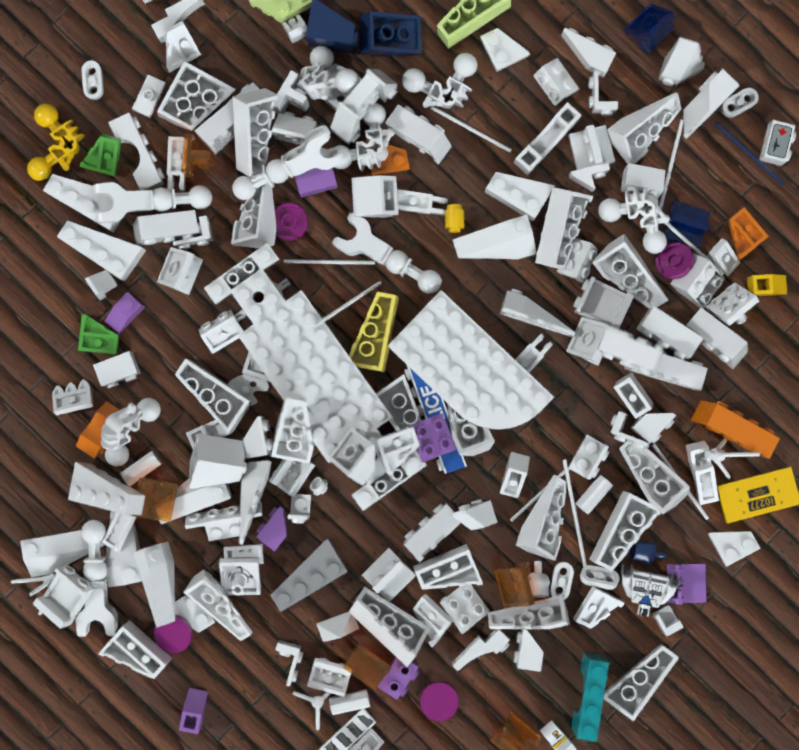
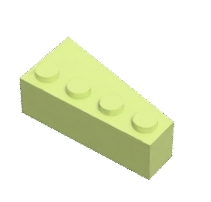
(469, 17)

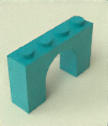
(587, 719)

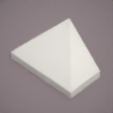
(337, 626)

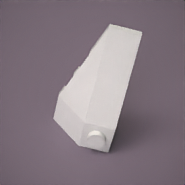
(637, 131)
(501, 241)
(625, 268)
(293, 432)
(252, 488)
(541, 528)
(122, 565)
(157, 576)

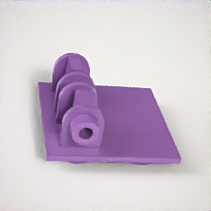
(433, 437)
(692, 584)

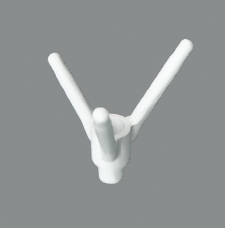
(718, 455)
(46, 579)
(316, 702)

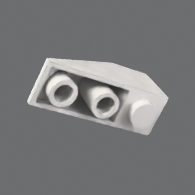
(591, 55)

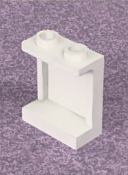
(602, 303)
(64, 597)

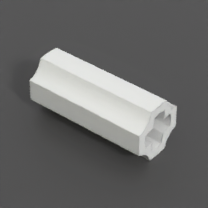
(141, 468)
(594, 494)
(351, 702)

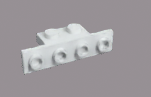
(219, 523)

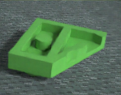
(103, 155)
(96, 337)

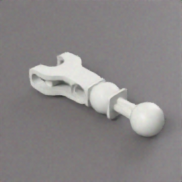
(293, 163)
(148, 200)
(394, 260)
(95, 572)

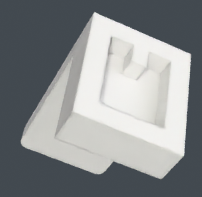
(204, 228)
(300, 508)
(288, 649)

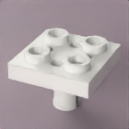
(732, 304)
(240, 582)

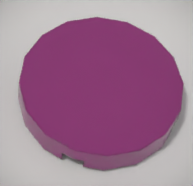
(290, 221)
(675, 261)
(174, 636)
(439, 701)

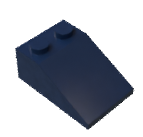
(390, 34)

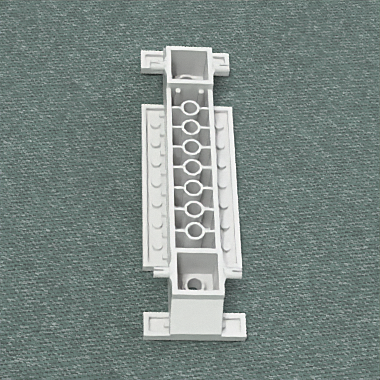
(309, 366)

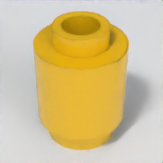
(454, 218)

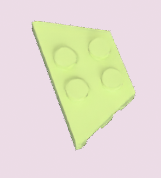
(282, 9)

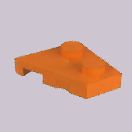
(745, 233)

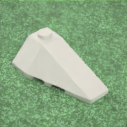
(681, 62)
(257, 220)
(525, 310)
(468, 437)
(656, 480)
(192, 500)
(48, 552)
(213, 599)
(543, 614)

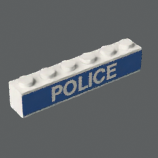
(432, 405)

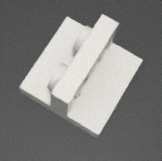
(291, 94)
(591, 147)
(180, 270)
(588, 340)
(388, 575)

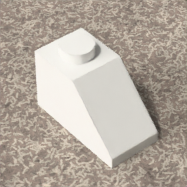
(514, 475)

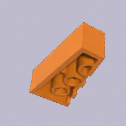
(736, 428)

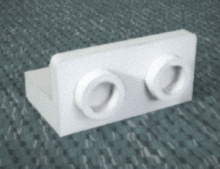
(220, 331)
(589, 457)

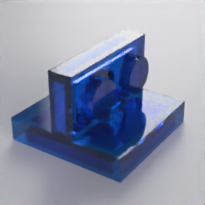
(651, 26)
(689, 222)

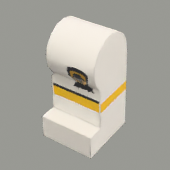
(556, 737)

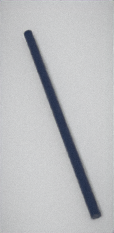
(749, 153)

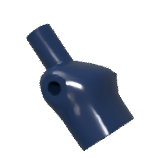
(646, 552)

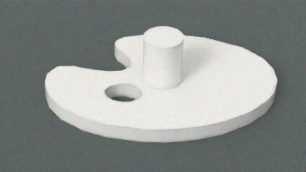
(242, 385)

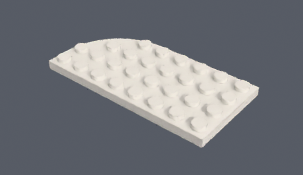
(468, 367)

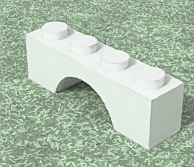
(547, 139)
(147, 174)

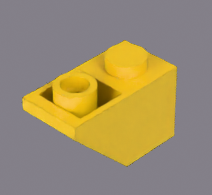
(767, 285)

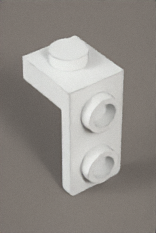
(606, 108)
(618, 422)

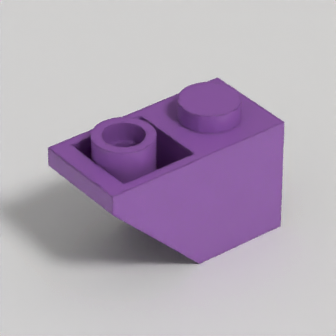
(275, 530)
(193, 711)

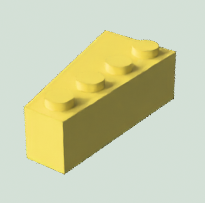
(371, 346)

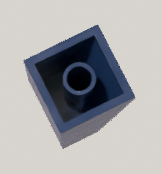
(330, 29)

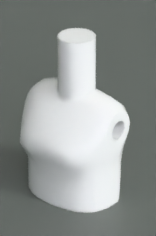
(539, 582)

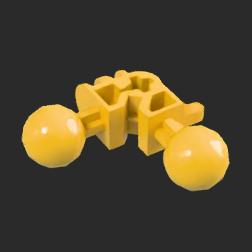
(47, 117)

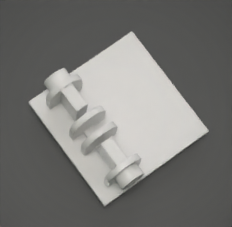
(464, 607)

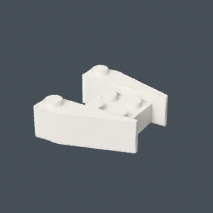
(353, 108)

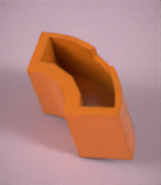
(91, 437)

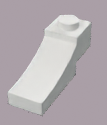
(176, 14)
(702, 472)
(495, 642)

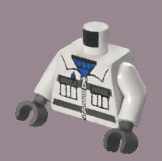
(648, 588)

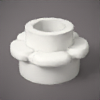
(319, 486)

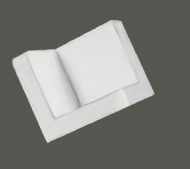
(667, 620)

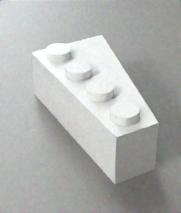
(100, 490)

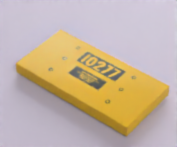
(758, 494)

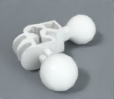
(464, 66)
(318, 82)
(377, 138)
(654, 240)
(119, 424)

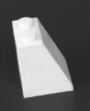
(216, 461)

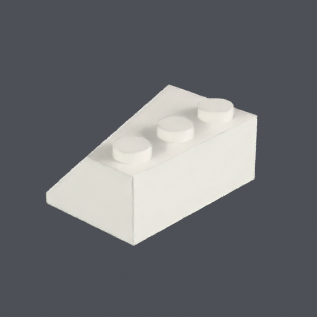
(712, 95)
(192, 97)
(629, 351)

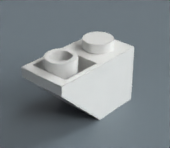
(650, 425)
(477, 515)
(529, 652)

